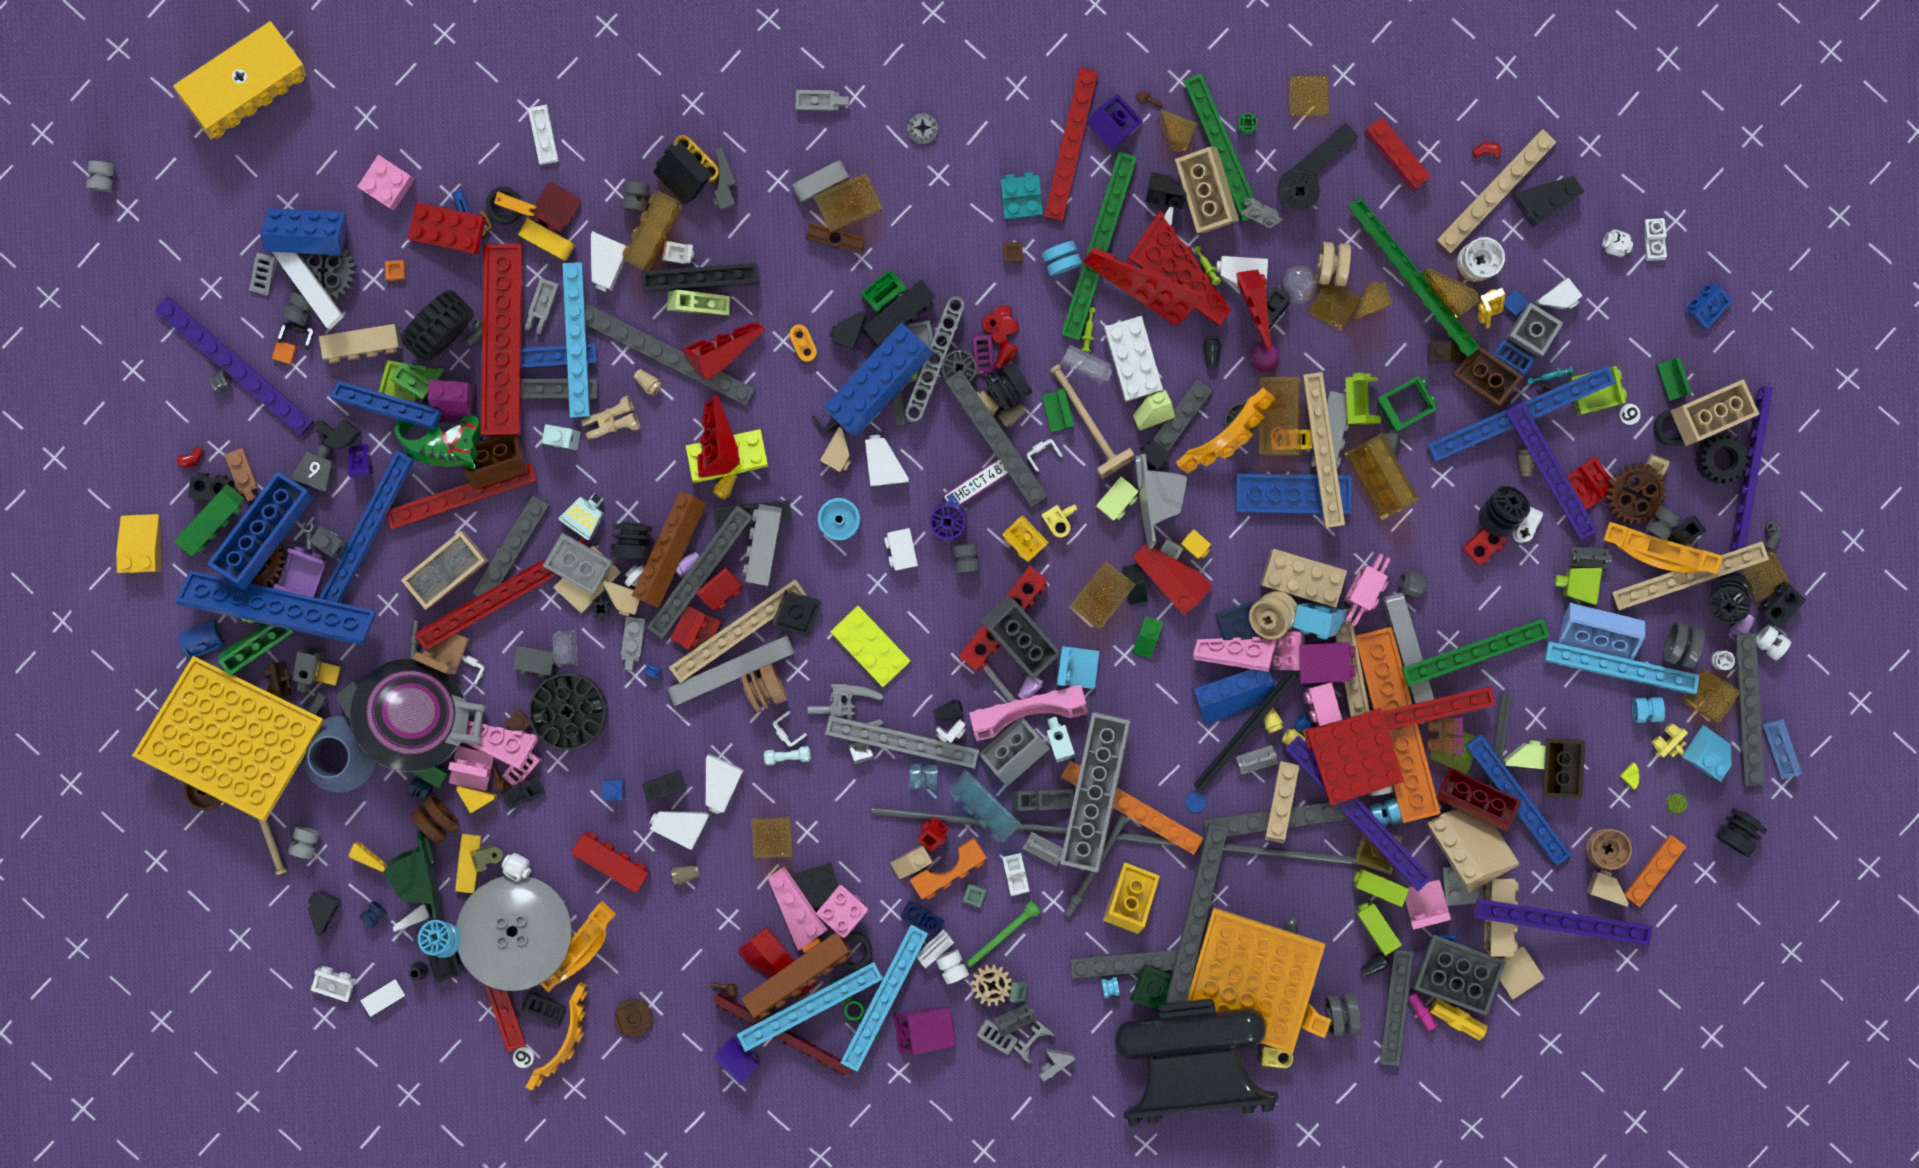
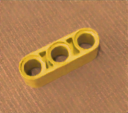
(695, 150)
(546, 239)

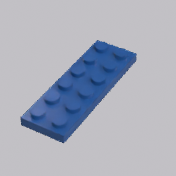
(1286, 493)

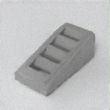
(256, 272)
(980, 1033)

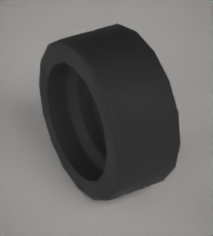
(490, 208)
(1659, 433)
(868, 951)

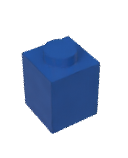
(613, 789)

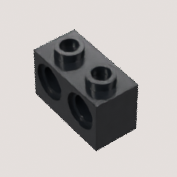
(1276, 304)
(210, 486)
(1784, 608)
(663, 786)

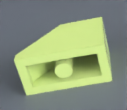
(1154, 410)
(1527, 755)

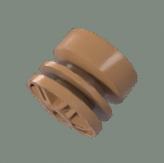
(764, 688)
(1619, 848)

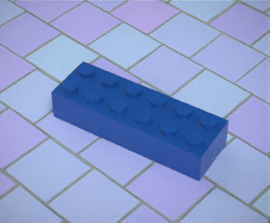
(878, 379)
(260, 530)

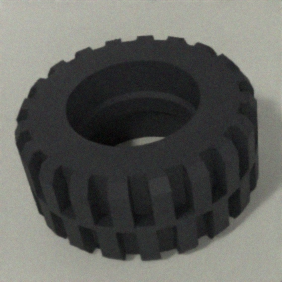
(437, 326)

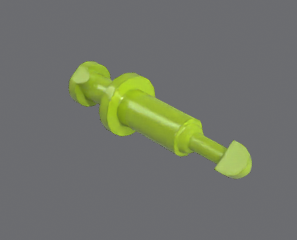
(1210, 271)
(1088, 332)

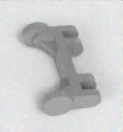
(1026, 1047)

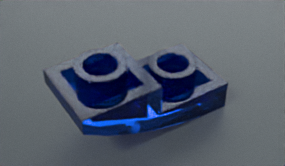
(922, 918)

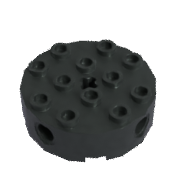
(549, 707)

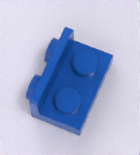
(1709, 305)

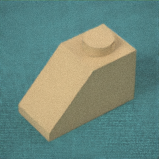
(837, 452)
(621, 598)
(911, 862)
(1606, 887)

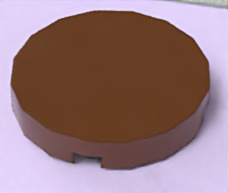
(633, 1017)

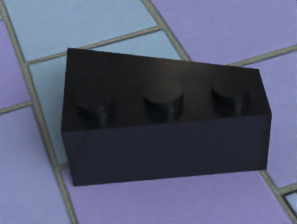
(1544, 200)

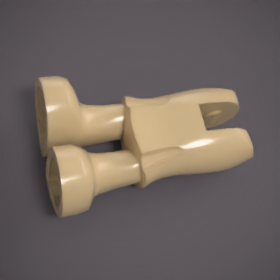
(607, 421)

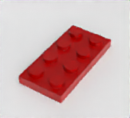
(446, 228)

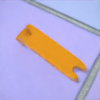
(514, 204)

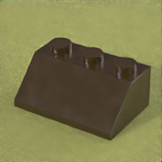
(1564, 768)

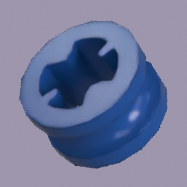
(652, 671)

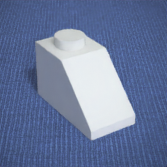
(1561, 296)

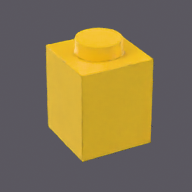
(1196, 544)

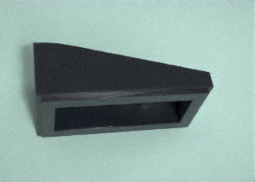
(526, 1007)

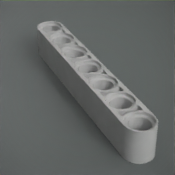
(941, 352)
(1407, 643)
(730, 670)

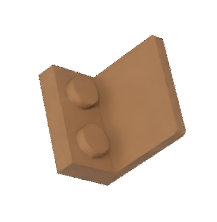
(444, 655)

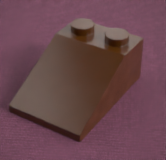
(1490, 378)

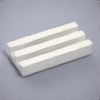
(934, 948)

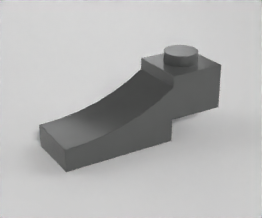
(723, 196)
(1042, 799)

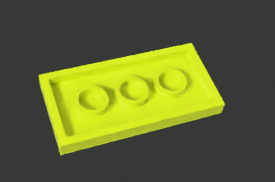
(751, 455)
(870, 646)

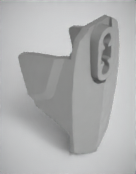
(1159, 495)

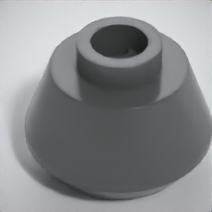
(1393, 440)

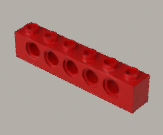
(979, 661)

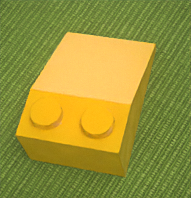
(139, 544)
(1131, 898)

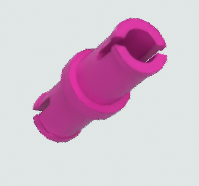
(1422, 1011)

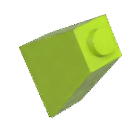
(1380, 887)
(1377, 928)

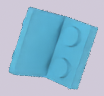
(1078, 667)

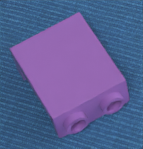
(302, 572)

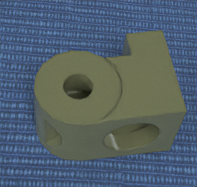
(485, 855)

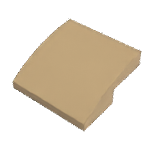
(1519, 973)

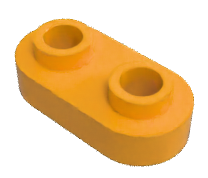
(803, 343)

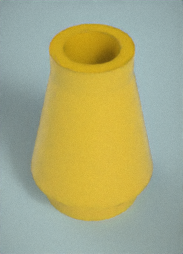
(724, 487)

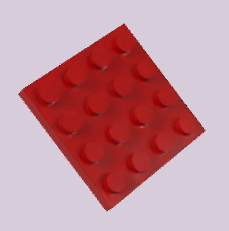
(1355, 756)

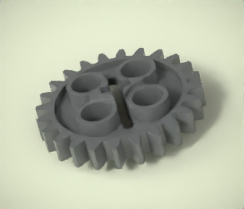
(342, 272)

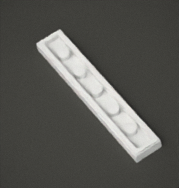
(310, 288)

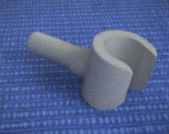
(309, 533)

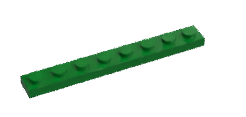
(1218, 138)
(1474, 652)

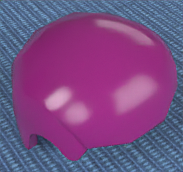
(1263, 360)

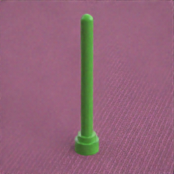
(1030, 911)

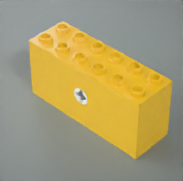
(240, 80)

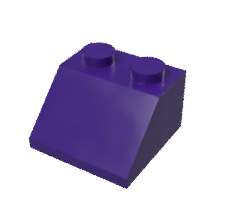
(1114, 121)
(736, 1060)

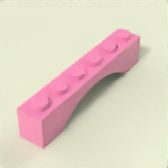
(1064, 702)

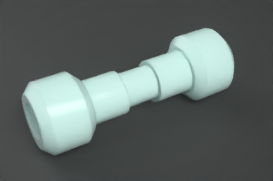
(772, 757)

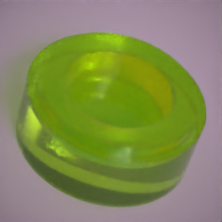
(1676, 803)

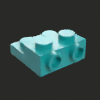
(1021, 196)

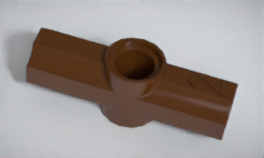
(848, 241)

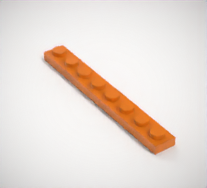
(1145, 815)

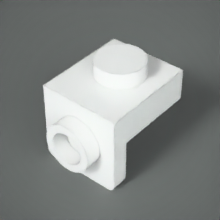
(677, 253)

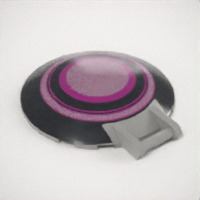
(411, 716)

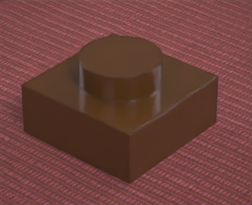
(1013, 252)
(518, 721)

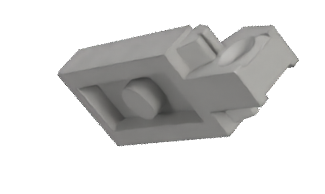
(819, 100)
(632, 641)

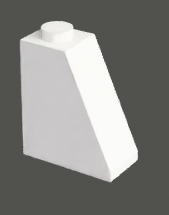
(605, 261)
(1230, 266)
(882, 463)
(720, 783)
(680, 826)

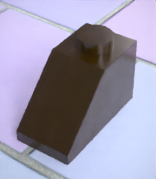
(1444, 352)

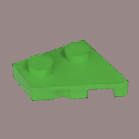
(415, 378)

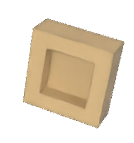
(1658, 463)

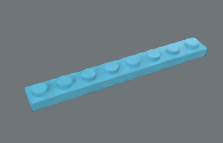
(576, 340)
(1621, 668)
(884, 998)
(809, 1006)

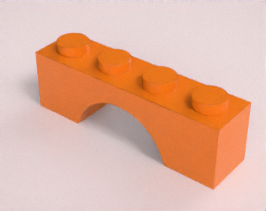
(928, 882)

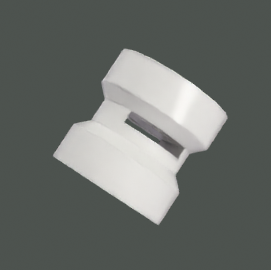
(1726, 660)

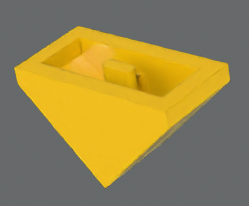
(475, 798)

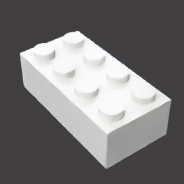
(1133, 359)

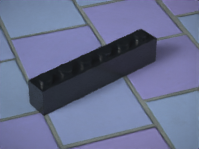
(700, 277)

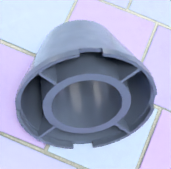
(359, 764)

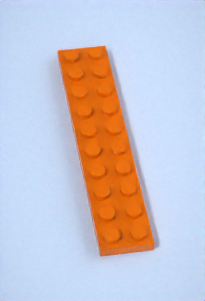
(1388, 690)

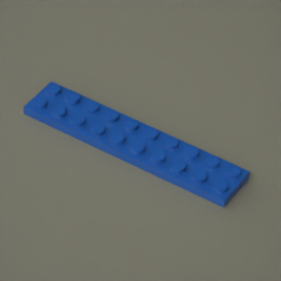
(276, 608)

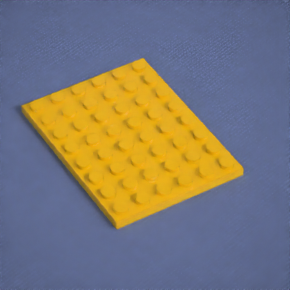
(228, 738)

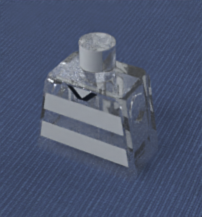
(565, 648)

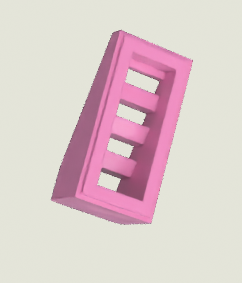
(533, 757)

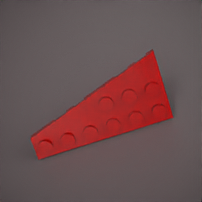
(1165, 254)
(1147, 286)

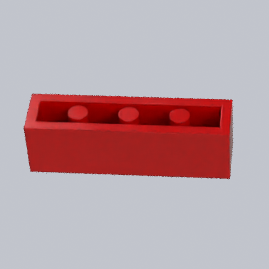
(1397, 154)
(611, 862)

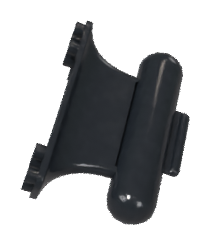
(1194, 1059)

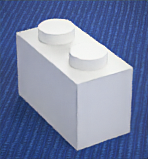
(901, 549)

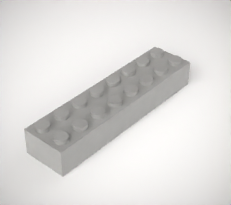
(1095, 791)

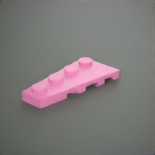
(1248, 653)
(504, 744)
(796, 909)

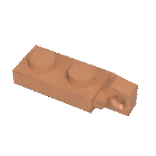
(242, 473)

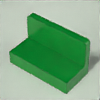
(1673, 379)
(1057, 410)
(435, 775)

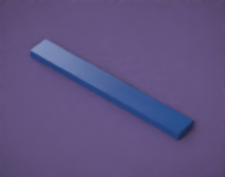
(1527, 810)

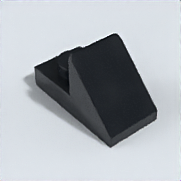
(1687, 531)

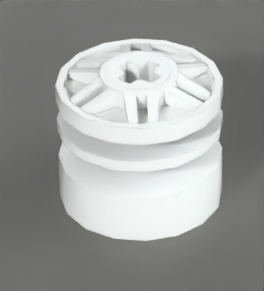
(1490, 255)

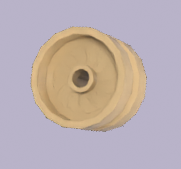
(1333, 263)
(1273, 615)

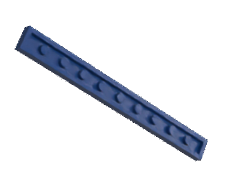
(1536, 406)
(368, 527)

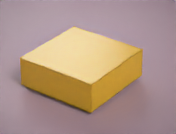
(329, 673)

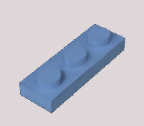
(1782, 749)

